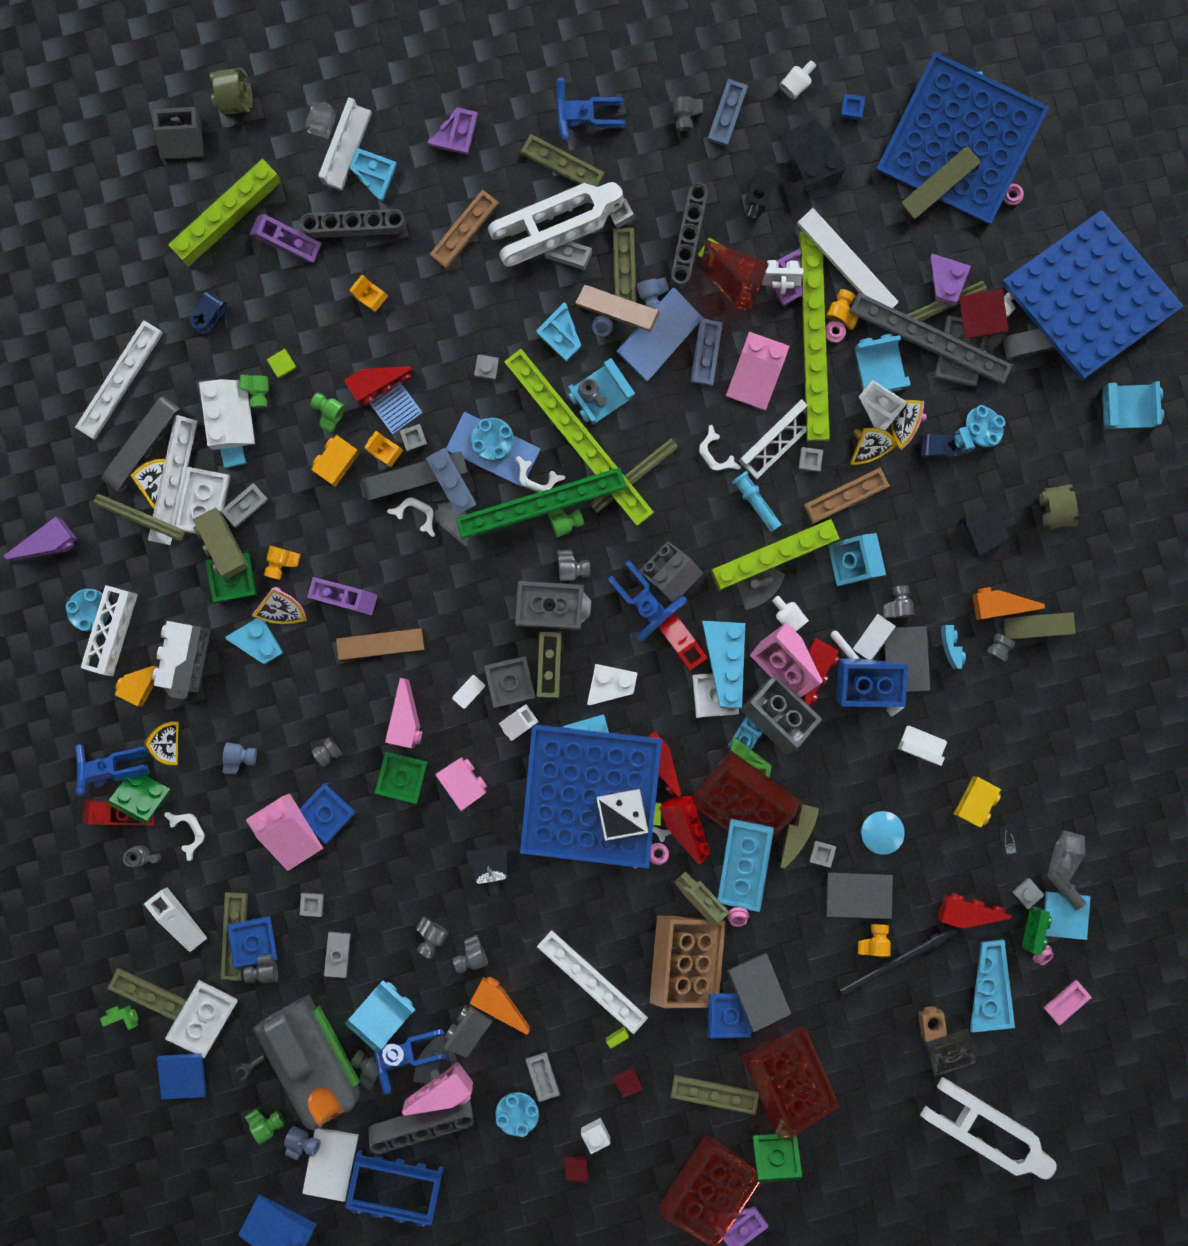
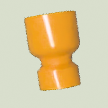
(840, 309)
(277, 559)
(878, 945)

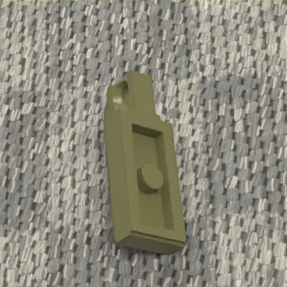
(702, 899)

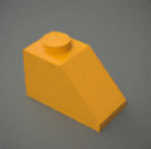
(136, 686)

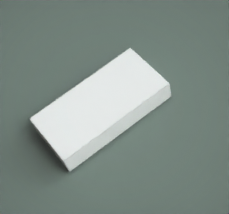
(874, 637)

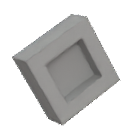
(622, 215)
(486, 367)
(413, 438)
(810, 459)
(822, 854)
(1028, 893)
(311, 904)

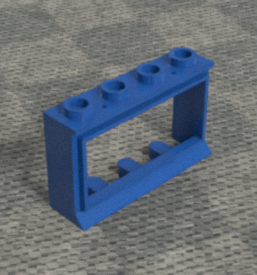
(400, 1168)

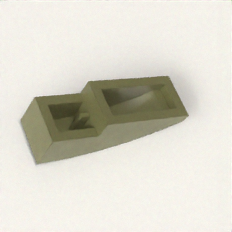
(1039, 626)
(798, 834)

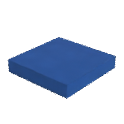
(326, 813)
(250, 940)
(726, 1017)
(181, 1076)

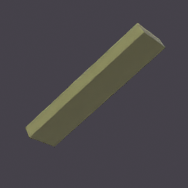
(561, 162)
(940, 182)
(624, 263)
(234, 911)
(146, 994)
(714, 1094)

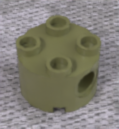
(231, 91)
(1059, 507)

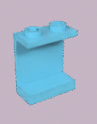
(881, 362)
(611, 386)
(1132, 406)
(380, 1016)

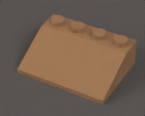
(686, 962)

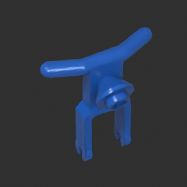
(573, 112)
(647, 603)
(100, 770)
(396, 1056)

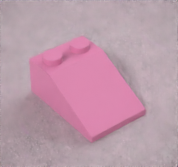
(757, 371)
(789, 659)
(404, 720)
(462, 783)
(285, 832)
(444, 1092)

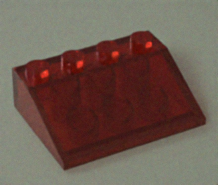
(734, 273)
(744, 794)
(791, 1082)
(709, 1192)

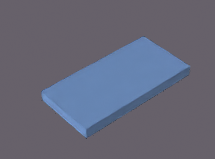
(649, 350)
(506, 467)

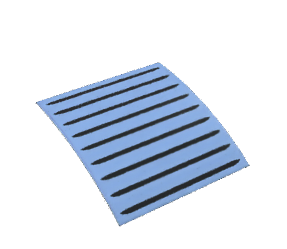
(396, 408)

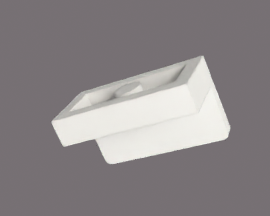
(923, 745)

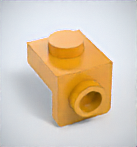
(368, 293)
(383, 449)

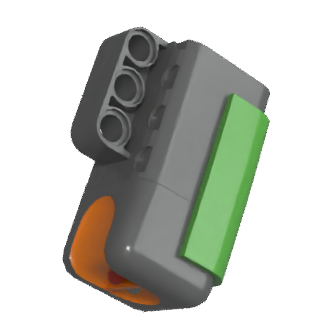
(309, 1062)

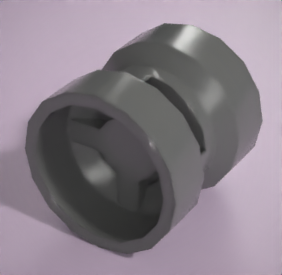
(1000, 648)
(325, 753)

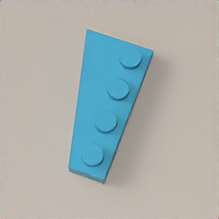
(726, 656)
(992, 991)

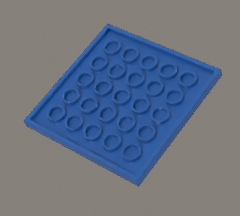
(958, 110)
(1092, 295)
(562, 789)

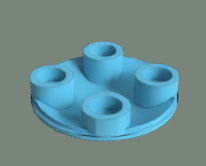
(985, 426)
(492, 439)
(83, 609)
(882, 832)
(517, 1114)

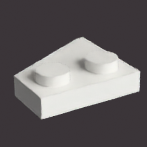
(881, 404)
(610, 684)

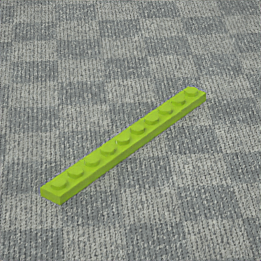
(814, 341)
(575, 432)

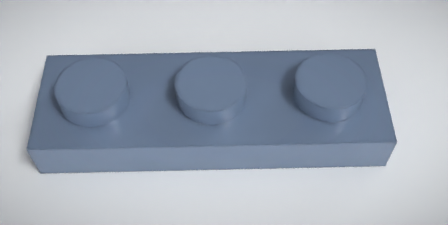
(727, 113)
(706, 352)
(451, 481)

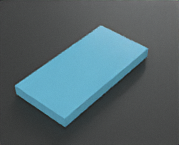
(745, 865)

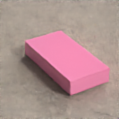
(1067, 1002)

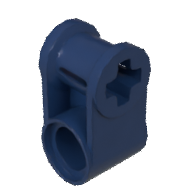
(208, 310)
(937, 446)

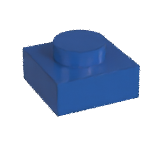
(852, 107)

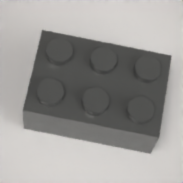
(781, 714)

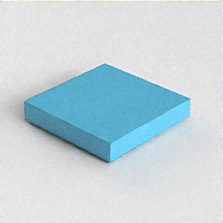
(1065, 920)

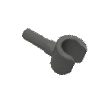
(248, 1067)

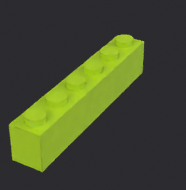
(225, 212)
(774, 554)

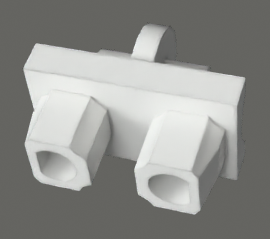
(783, 277)

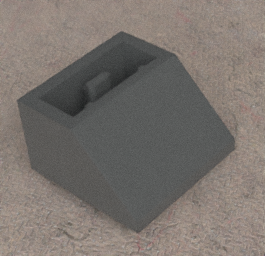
(178, 132)
(671, 572)
(468, 1031)

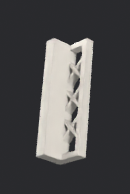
(344, 144)
(770, 436)
(116, 633)

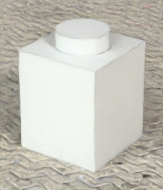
(518, 722)
(595, 1135)

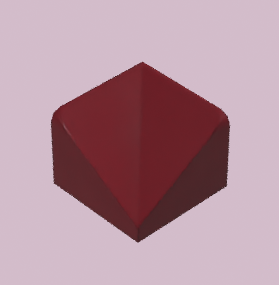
(628, 1082)
(576, 1168)

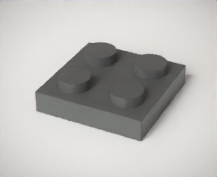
(509, 681)

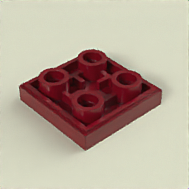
(984, 314)

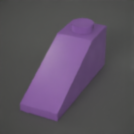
(284, 238)
(49, 539)
(342, 596)

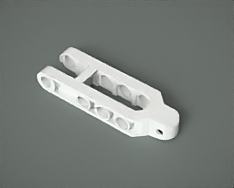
(539, 242)
(1035, 1162)

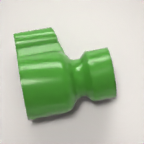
(257, 387)
(331, 411)
(563, 523)
(263, 1128)

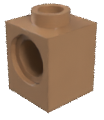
(936, 1032)

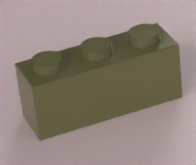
(219, 543)
(549, 664)

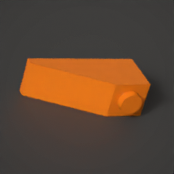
(999, 603)
(495, 1001)

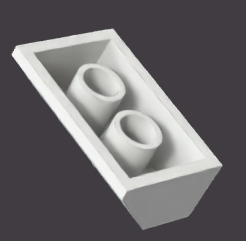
(226, 414)

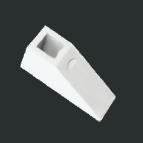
(175, 919)

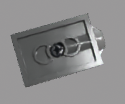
(551, 605)
(181, 659)

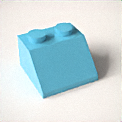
(856, 559)

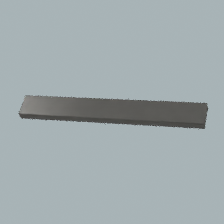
(930, 338)

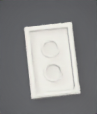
(200, 494)
(201, 1019)
(331, 1167)

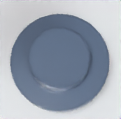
(602, 326)

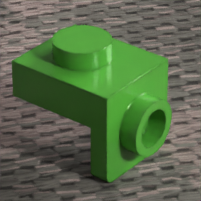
(115, 1014)

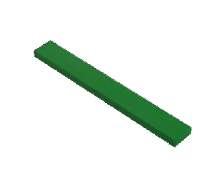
(540, 503)

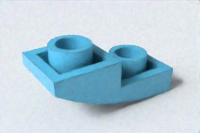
(963, 440)
(954, 654)
(747, 733)

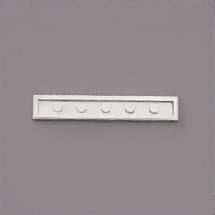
(844, 258)
(119, 380)
(173, 475)
(592, 982)

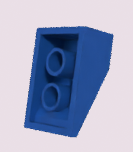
(871, 683)
(275, 1225)

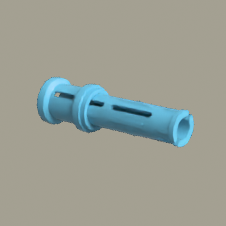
(751, 493)

